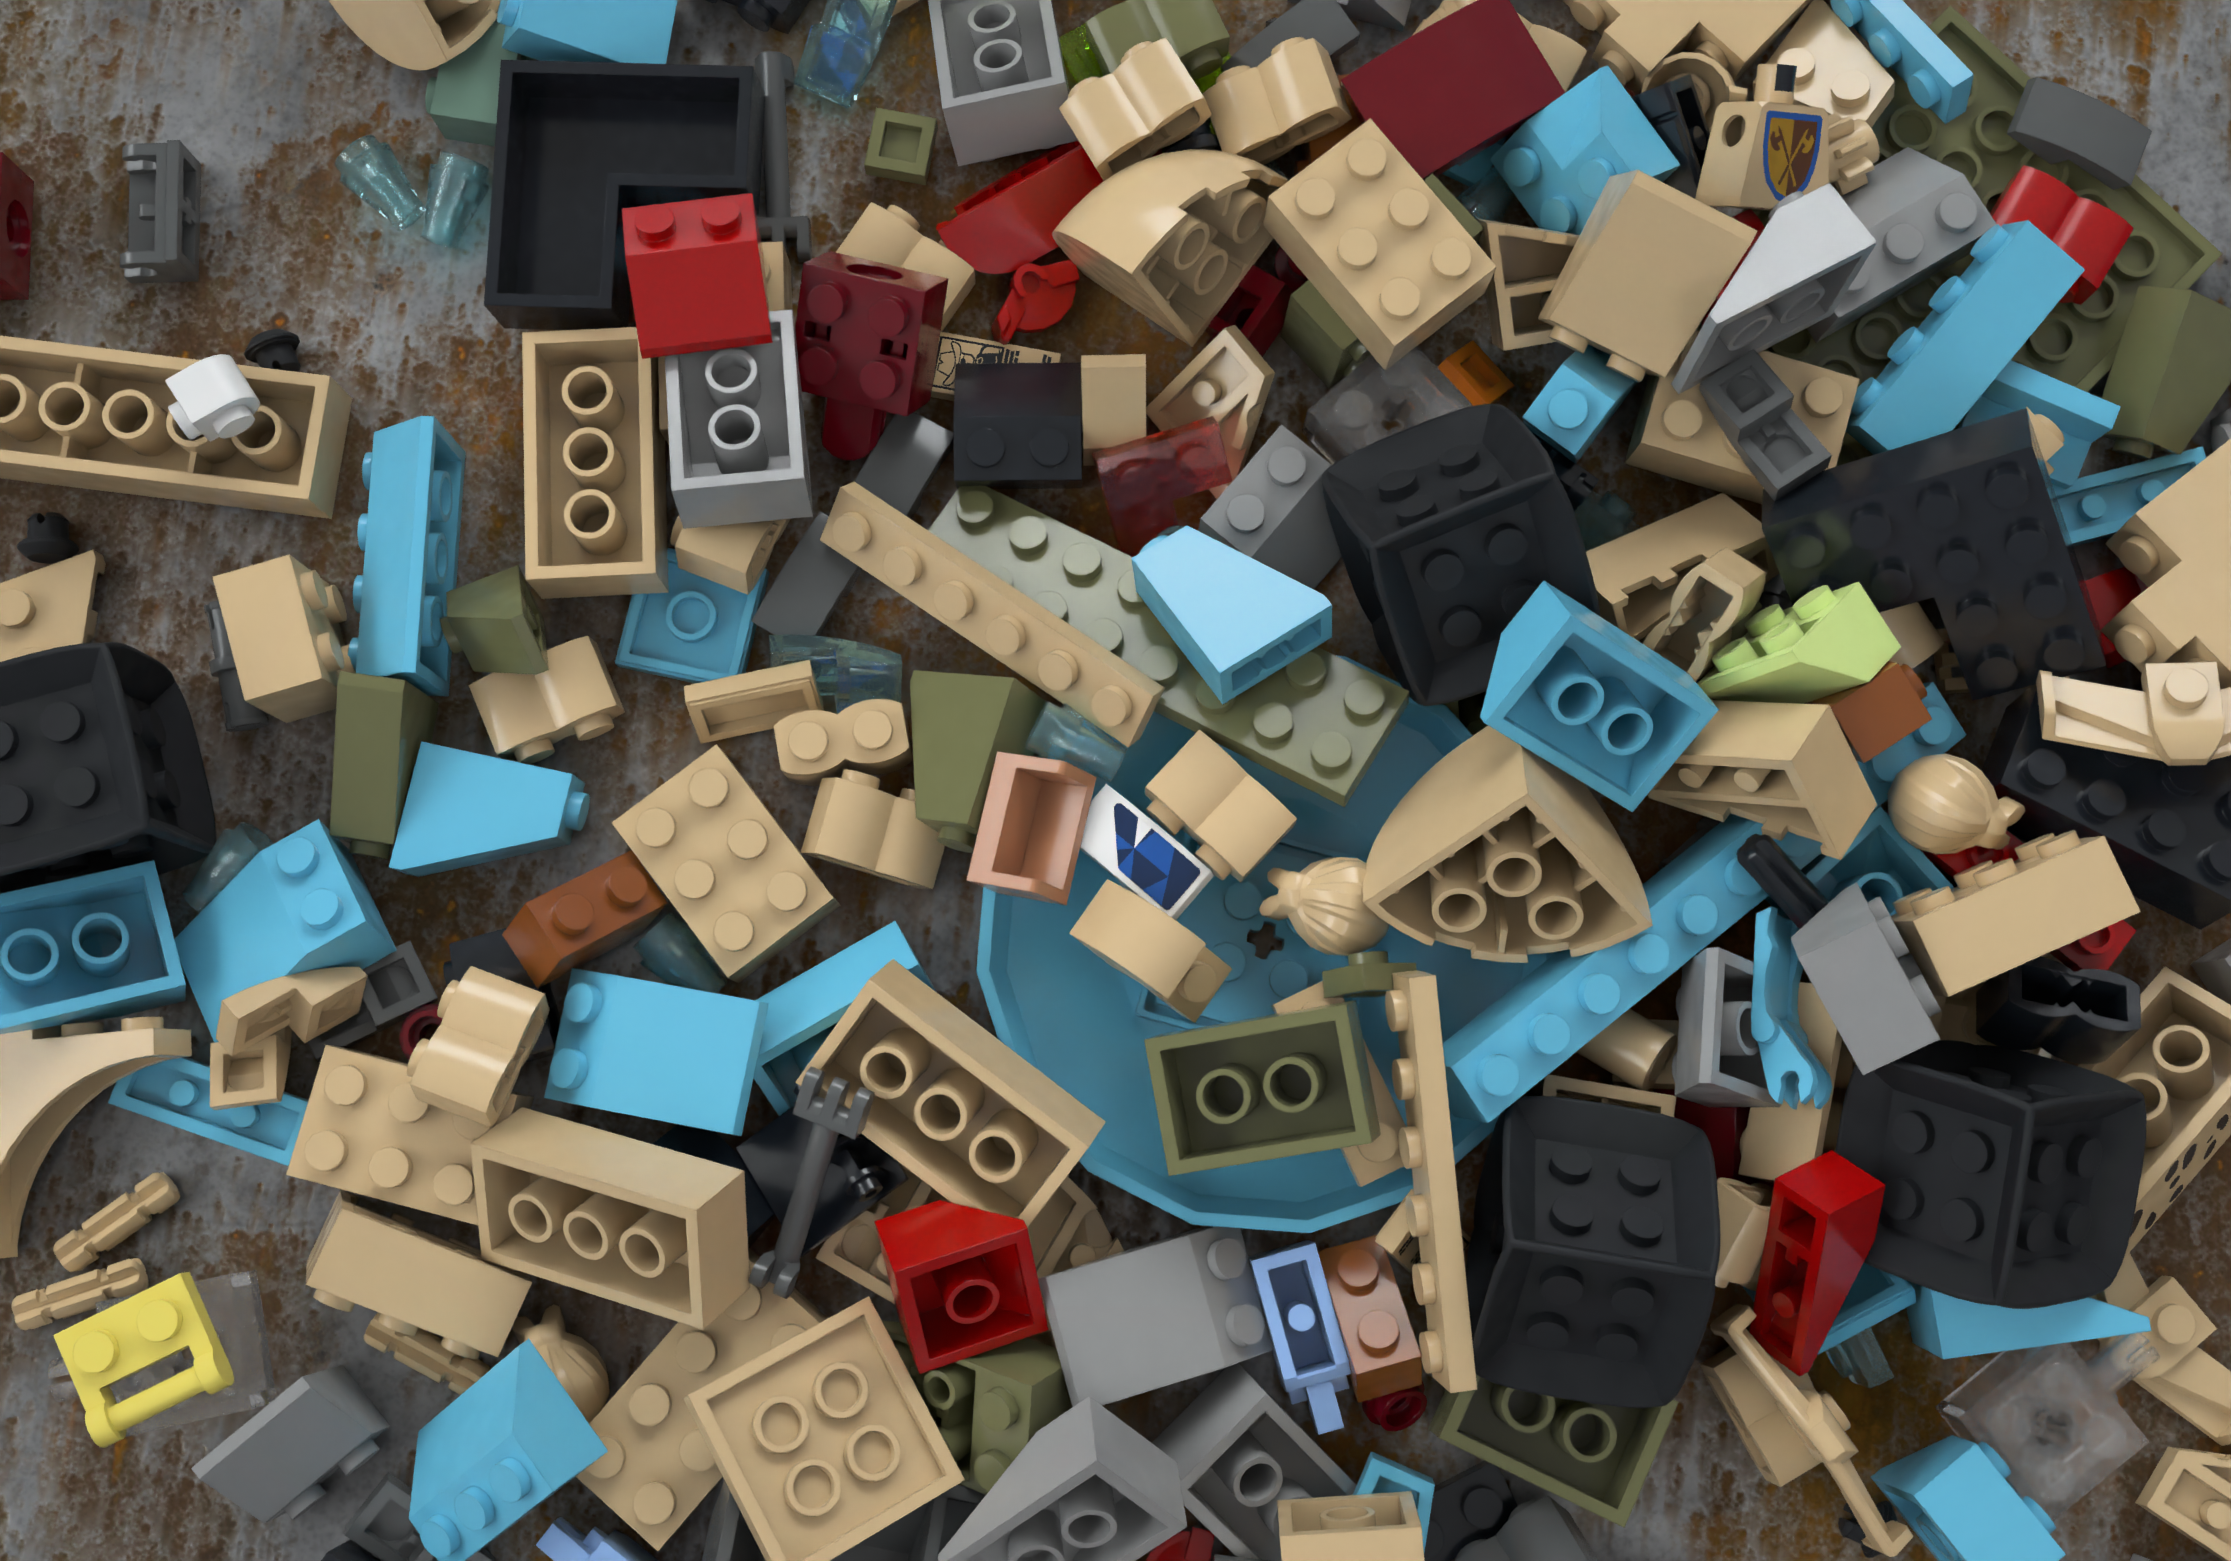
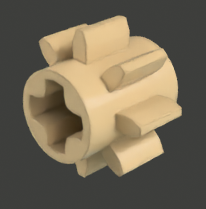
(1851, 152)

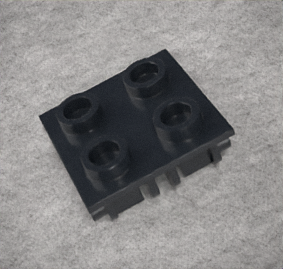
(854, 1180)

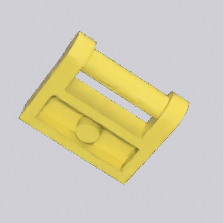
(134, 1338)

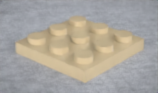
(824, 1438)

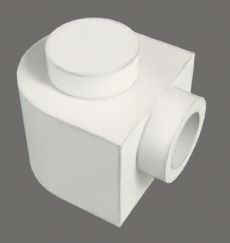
(212, 399)

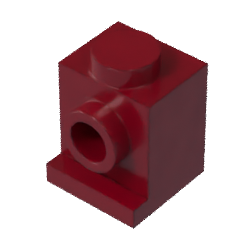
(1259, 302)

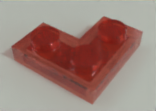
(1152, 471)

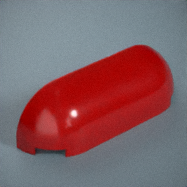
(1015, 215)

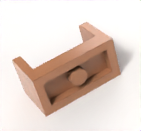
(1031, 828)

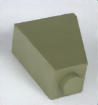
(2168, 370)
(956, 738)
(375, 757)

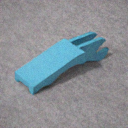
(1787, 1060)

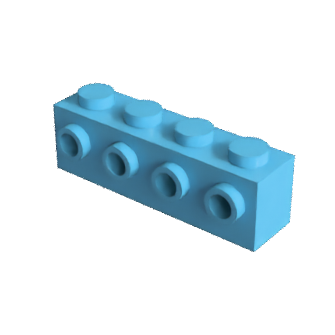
(1965, 338)

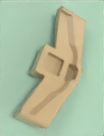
(2174, 720)
(2184, 1374)
(1819, 1426)

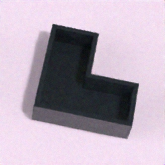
(597, 140)
(1957, 523)
(2159, 819)

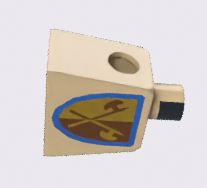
(1765, 146)

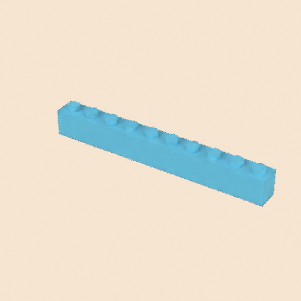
(1689, 905)

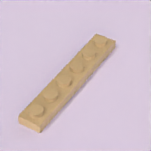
(991, 614)
(1434, 1207)

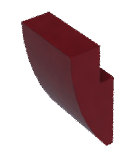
(1454, 86)

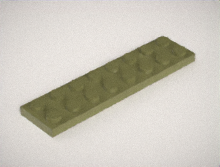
(1307, 722)

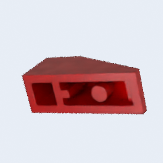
(1812, 1252)

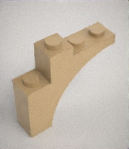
(1646, 31)
(2184, 558)
(49, 1079)

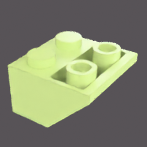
(1804, 651)

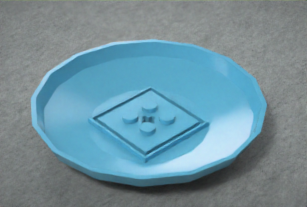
(1090, 1021)

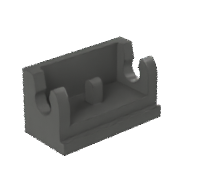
(162, 213)

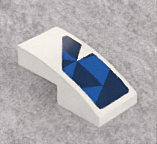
(1142, 854)

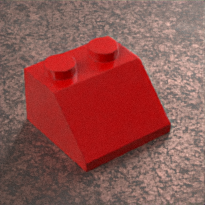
(696, 275)
(960, 1281)

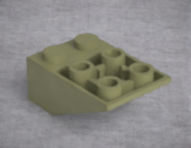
(990, 1402)

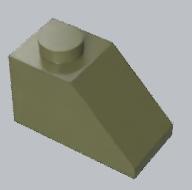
(497, 625)

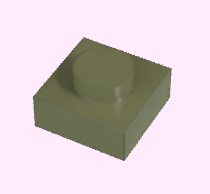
(901, 146)
(1365, 976)

